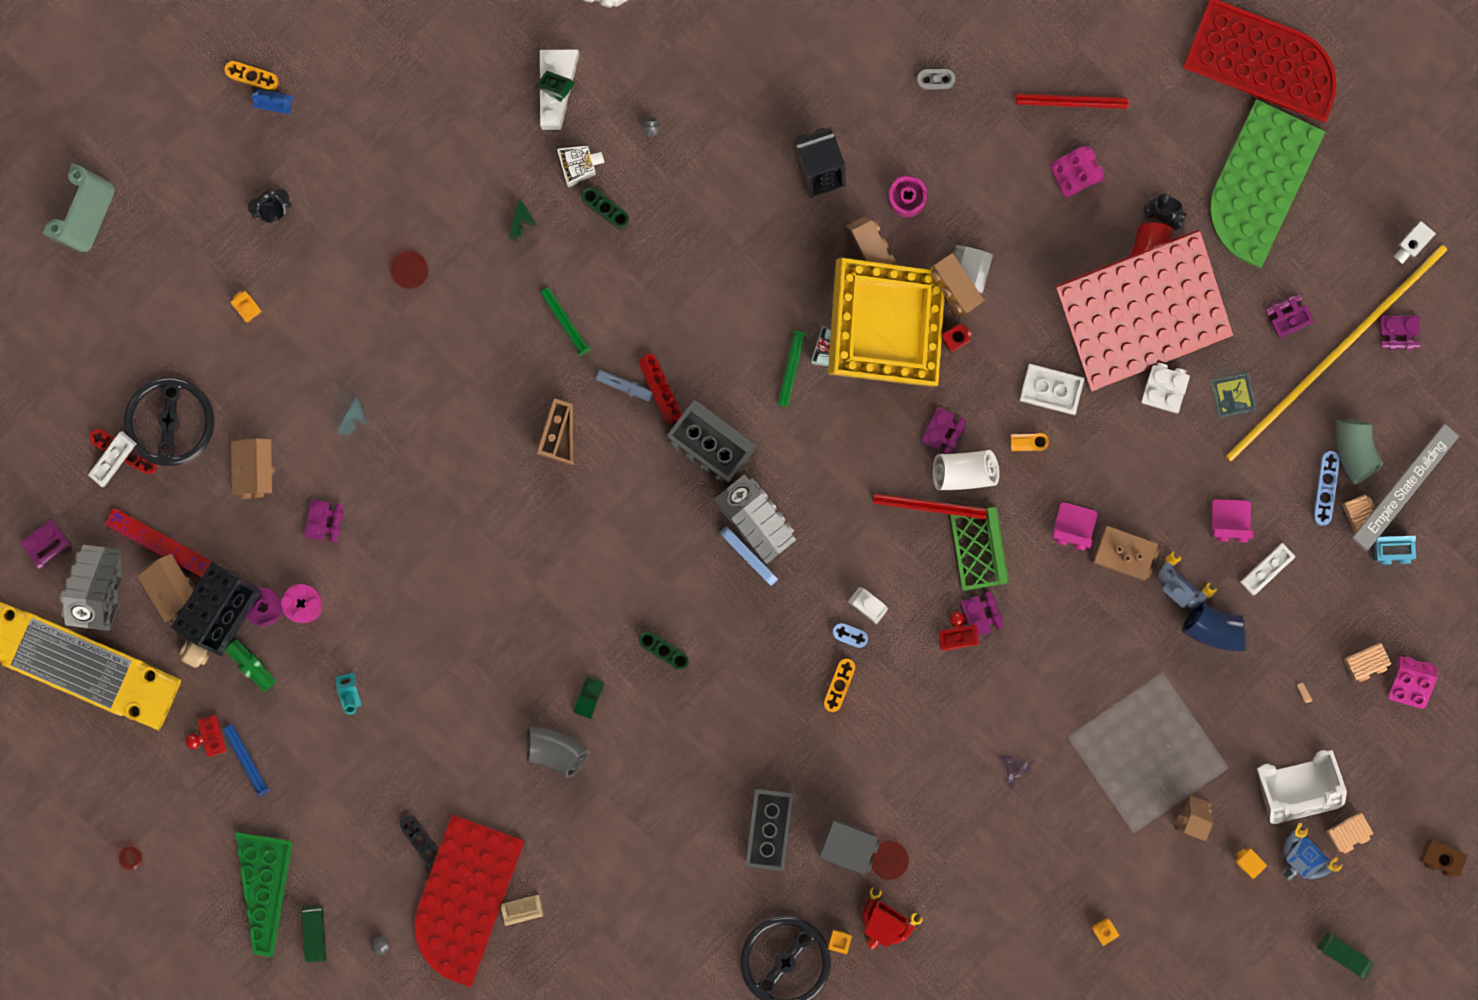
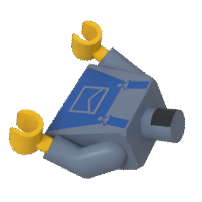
(1179, 588)
(1305, 858)

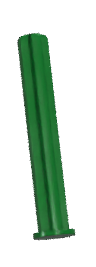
(565, 321)
(791, 367)

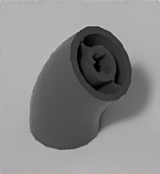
(555, 750)

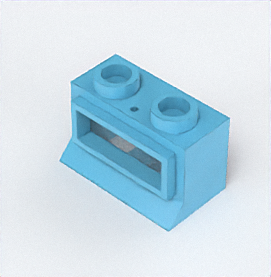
(1395, 548)

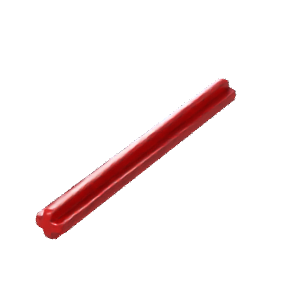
(1072, 101)
(930, 506)

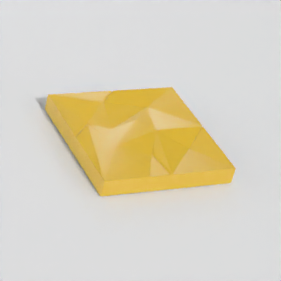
(886, 323)

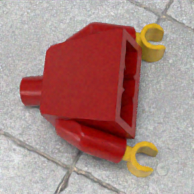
(885, 924)

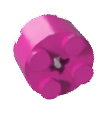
(907, 207)
(290, 603)

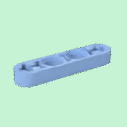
(1328, 488)
(758, 566)

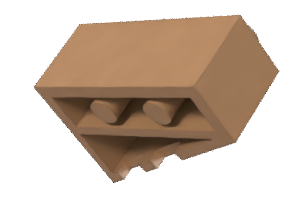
(869, 242)
(956, 286)
(557, 433)
(1195, 818)

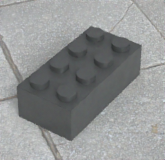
(769, 830)

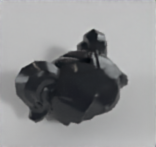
(270, 205)
(1166, 209)

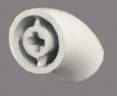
(965, 470)

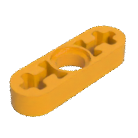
(237, 76)
(829, 697)

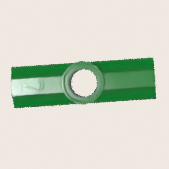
(250, 665)

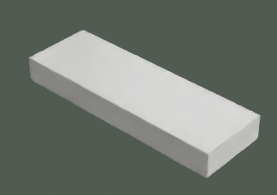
(112, 459)
(1267, 569)

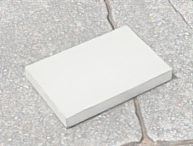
(1051, 389)

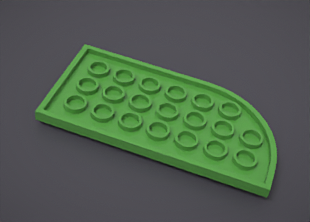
(1261, 181)

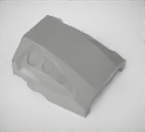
(975, 264)

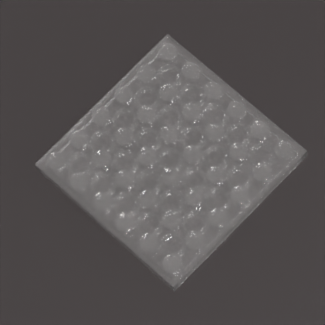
(1147, 752)

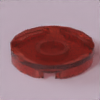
(409, 270)
(890, 860)

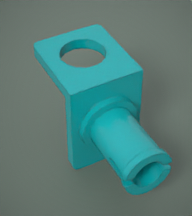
(348, 693)

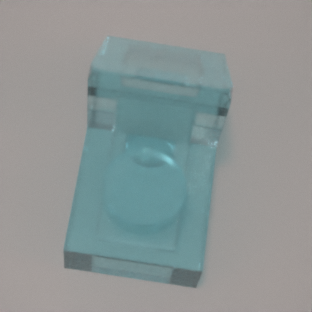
(354, 413)

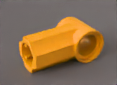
(1026, 442)

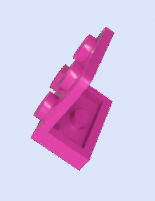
(1077, 171)
(1231, 520)
(1074, 526)
(1413, 682)

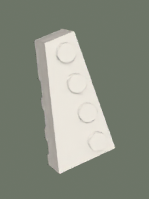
(564, 64)

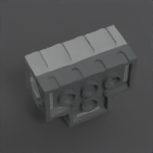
(756, 518)
(93, 588)

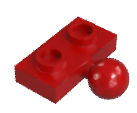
(958, 636)
(210, 736)

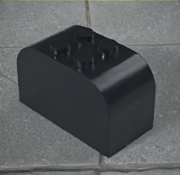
(820, 162)

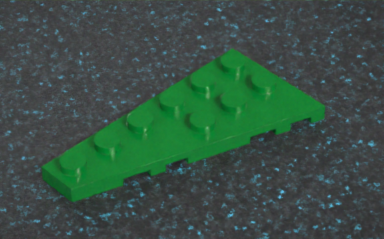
(264, 880)

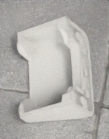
(1302, 788)

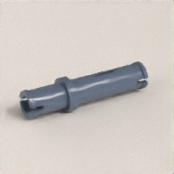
(626, 386)

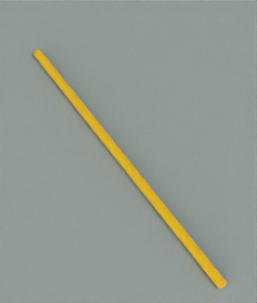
(1336, 353)

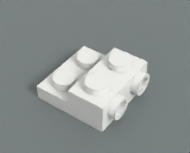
(1165, 388)

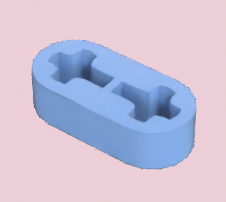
(853, 631)

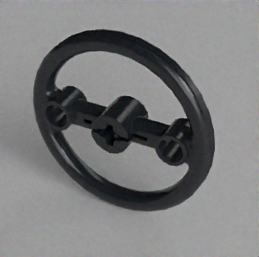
(169, 384)
(806, 928)

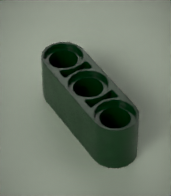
(601, 200)
(654, 649)
(314, 933)
(1345, 955)

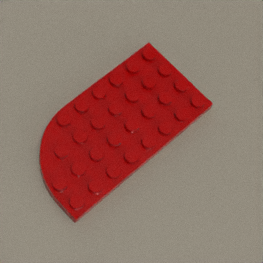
(1263, 60)
(464, 897)

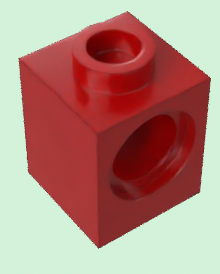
(950, 343)

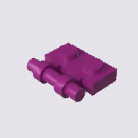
(1291, 321)
(1400, 326)
(938, 428)
(318, 518)
(975, 613)

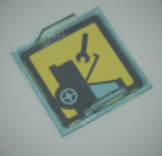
(1233, 395)

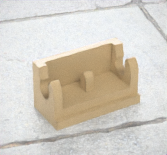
(522, 910)

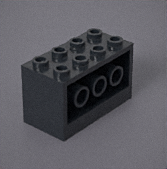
(216, 609)

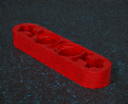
(648, 364)
(105, 435)

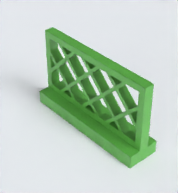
(997, 550)

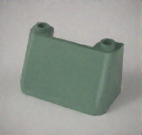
(85, 212)

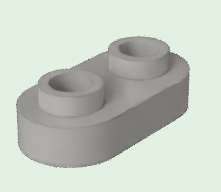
(935, 77)

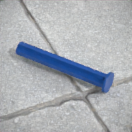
(245, 760)

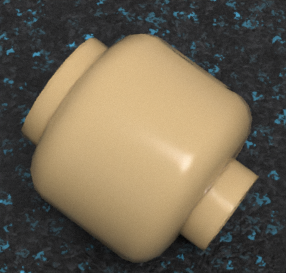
(193, 654)

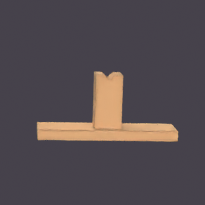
(1305, 695)

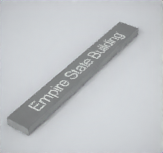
(1405, 487)

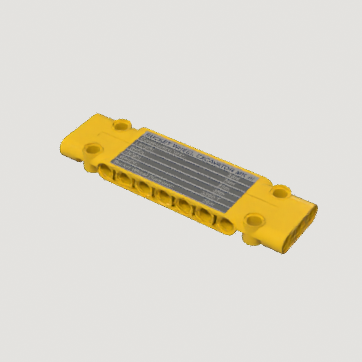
(84, 667)

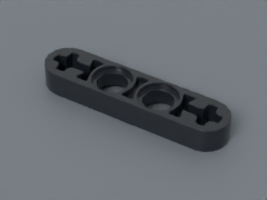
(429, 844)

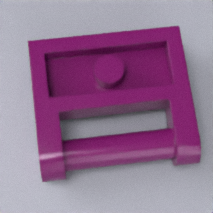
(43, 539)

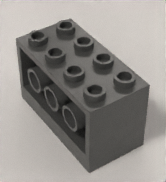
(714, 430)
(849, 846)

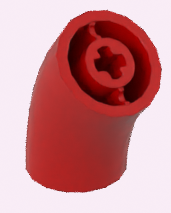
(1151, 235)

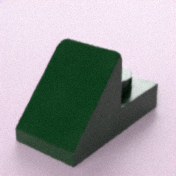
(555, 85)
(521, 216)
(588, 698)

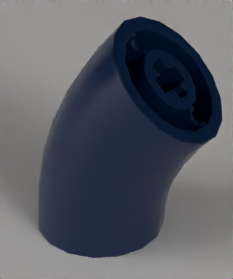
(1216, 629)

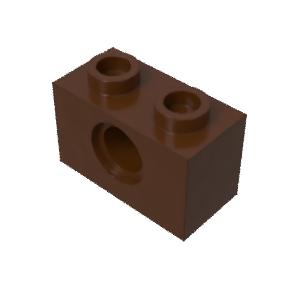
(1434, 850)

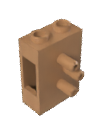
(251, 468)
(1126, 553)
(166, 587)

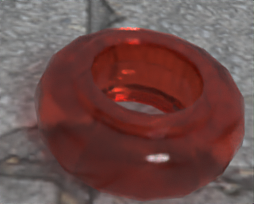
(136, 852)

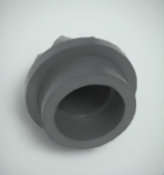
(650, 127)
(380, 945)

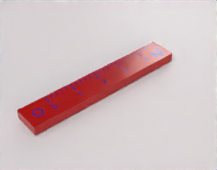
(157, 542)

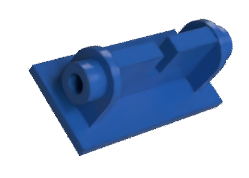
(272, 101)

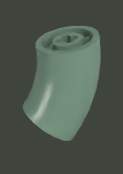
(1357, 449)

